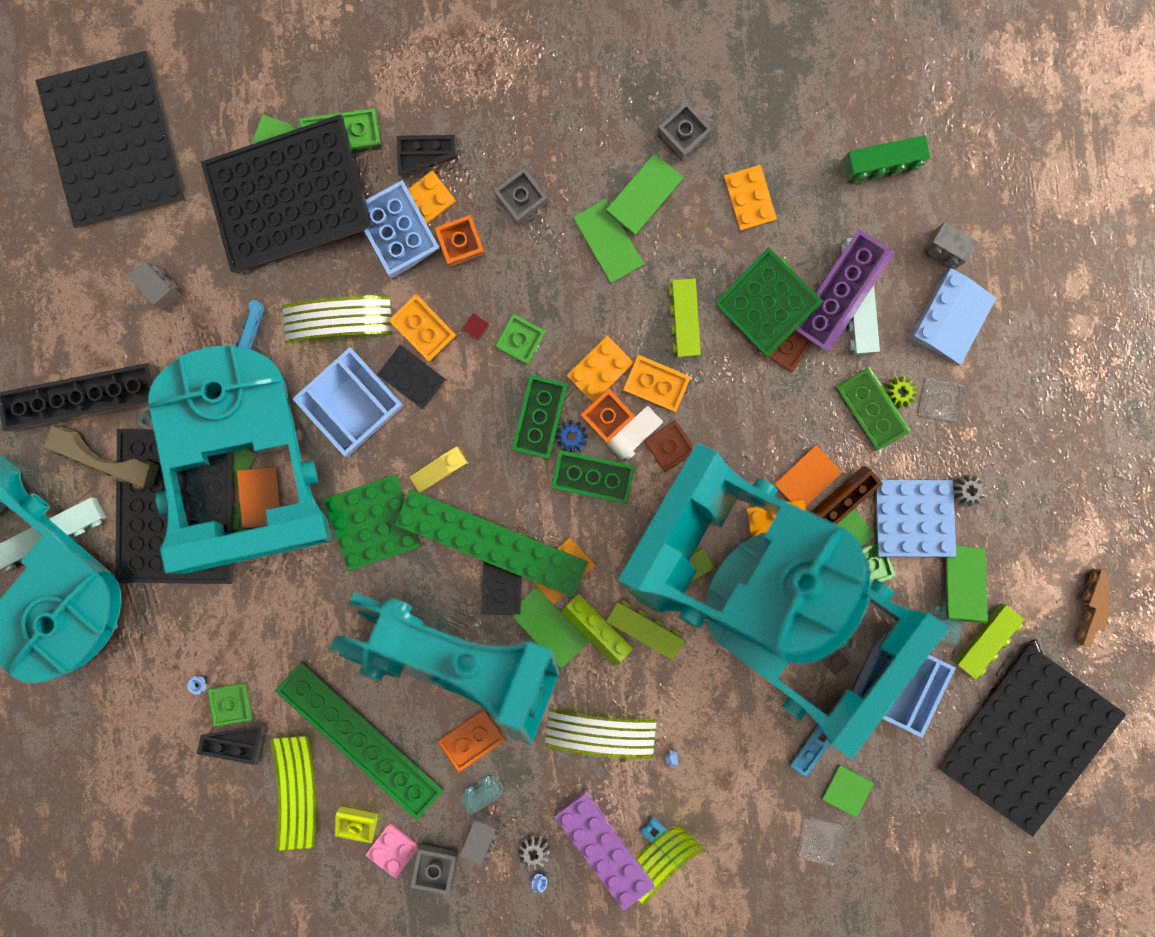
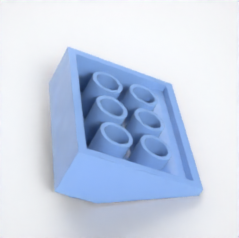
(398, 230)
(953, 316)

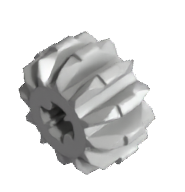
(968, 483)
(536, 859)

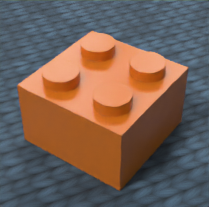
(459, 241)
(607, 416)

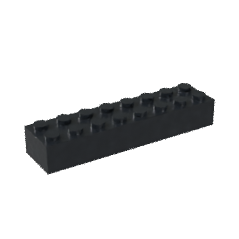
(76, 397)

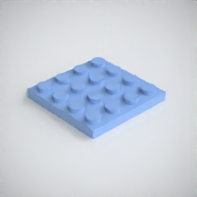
(915, 518)

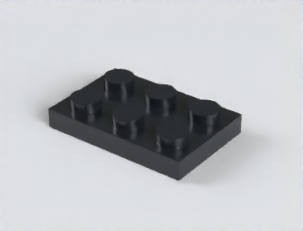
(411, 377)
(500, 591)

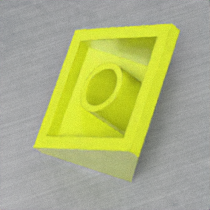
(355, 824)

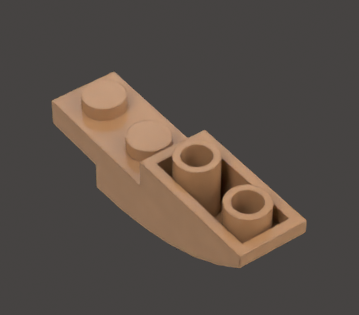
(1098, 601)

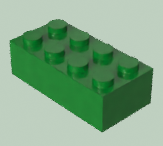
(886, 159)
(539, 417)
(593, 476)

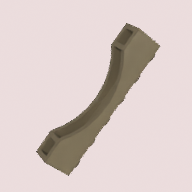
(69, 443)

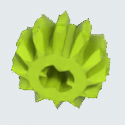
(905, 387)

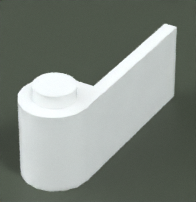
(634, 433)

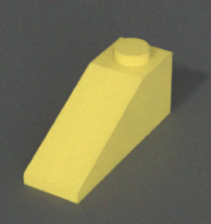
(439, 469)

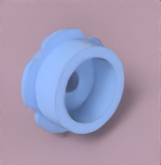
(191, 685)
(672, 758)
(538, 883)

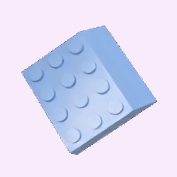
(348, 402)
(919, 698)

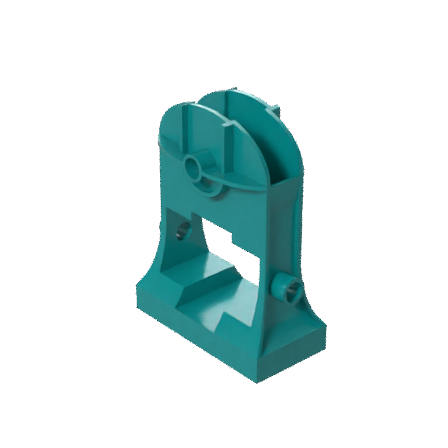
(197, 424)
(804, 590)
(61, 603)
(504, 681)
(852, 716)

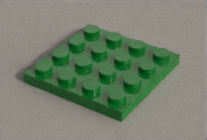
(769, 302)
(366, 522)

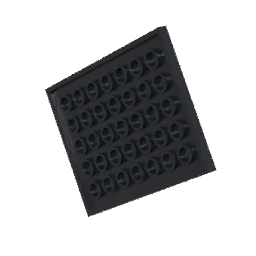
(110, 139)
(287, 194)
(141, 528)
(1031, 740)

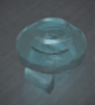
(144, 418)

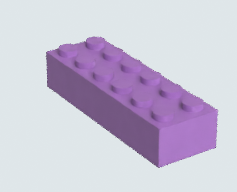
(846, 289)
(604, 849)

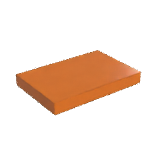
(808, 476)
(257, 494)
(471, 740)

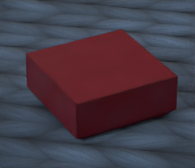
(475, 326)

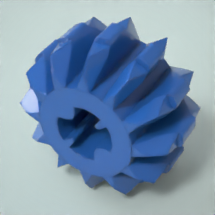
(569, 442)

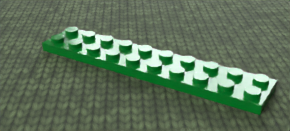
(491, 543)
(359, 740)

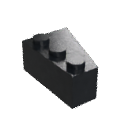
(423, 151)
(234, 745)

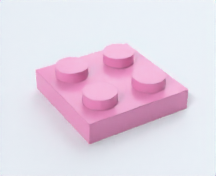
(392, 850)

